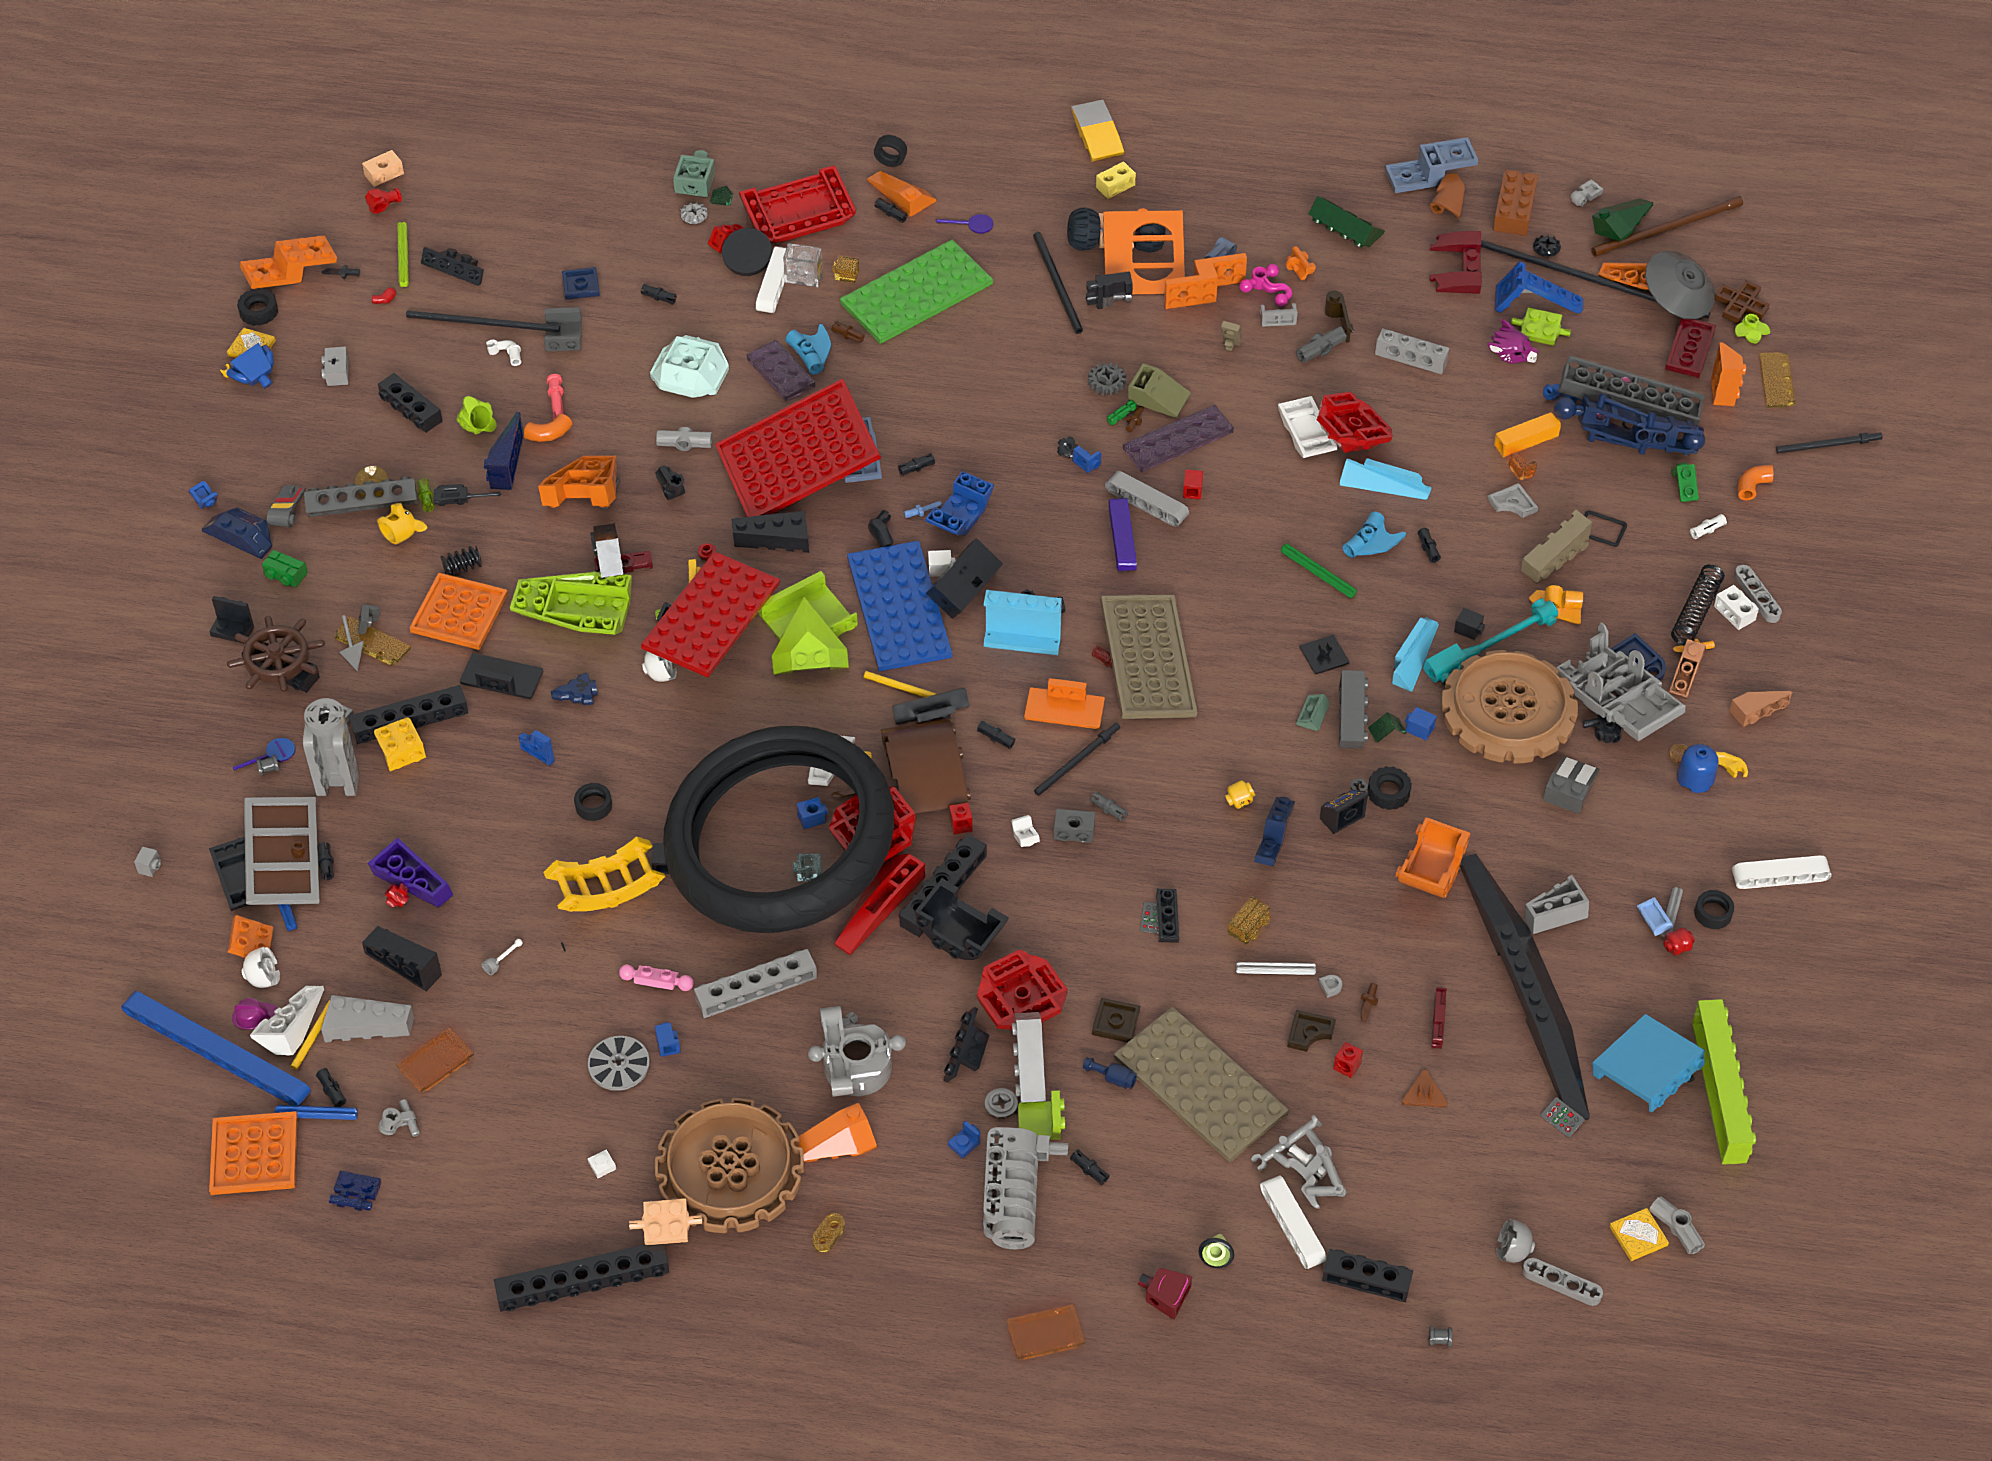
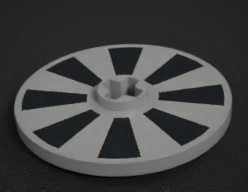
(633, 1061)

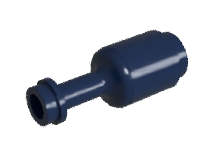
(1114, 1074)

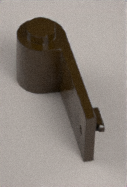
(1336, 308)

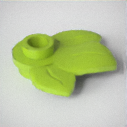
(1752, 329)

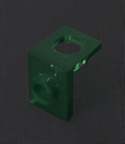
(1385, 726)

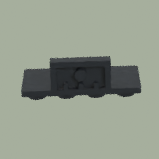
(501, 676)

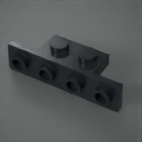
(454, 264)
(931, 707)
(968, 1047)

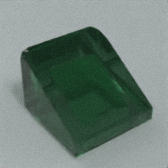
(722, 196)

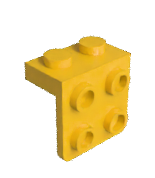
(400, 743)

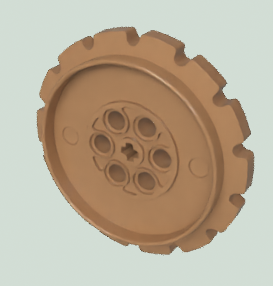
(1509, 706)
(735, 1126)

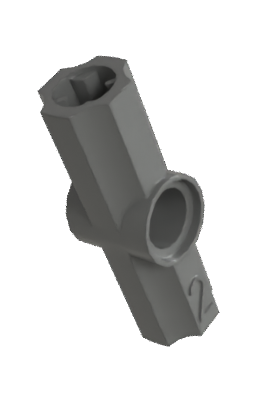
(1321, 344)

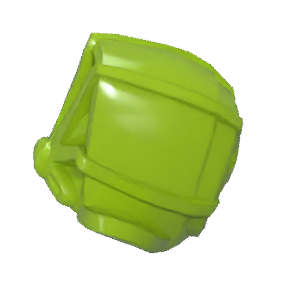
(476, 416)

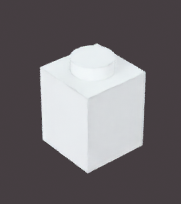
(939, 562)

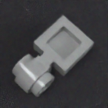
(1589, 190)

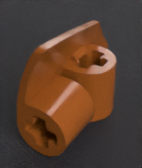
(1449, 195)

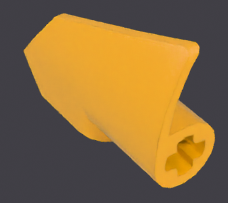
(1567, 602)

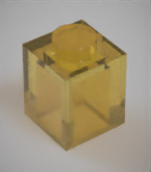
(846, 269)

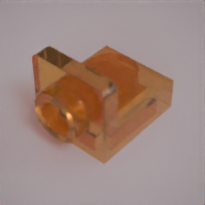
(1520, 468)

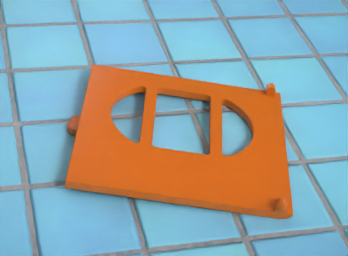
(1118, 245)

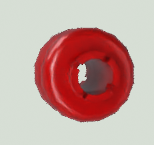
(1678, 941)

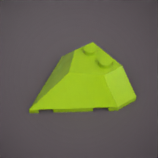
(808, 644)

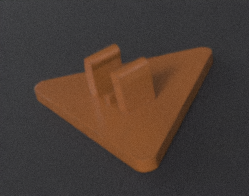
(1424, 1093)

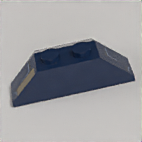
(241, 531)

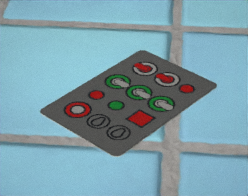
(1149, 918)
(1562, 1117)

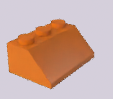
(1727, 376)

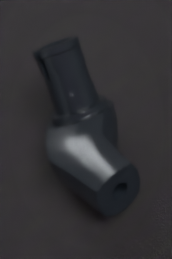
(879, 529)

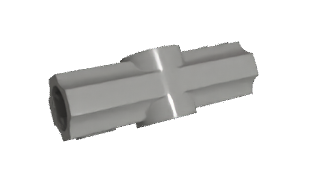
(684, 439)

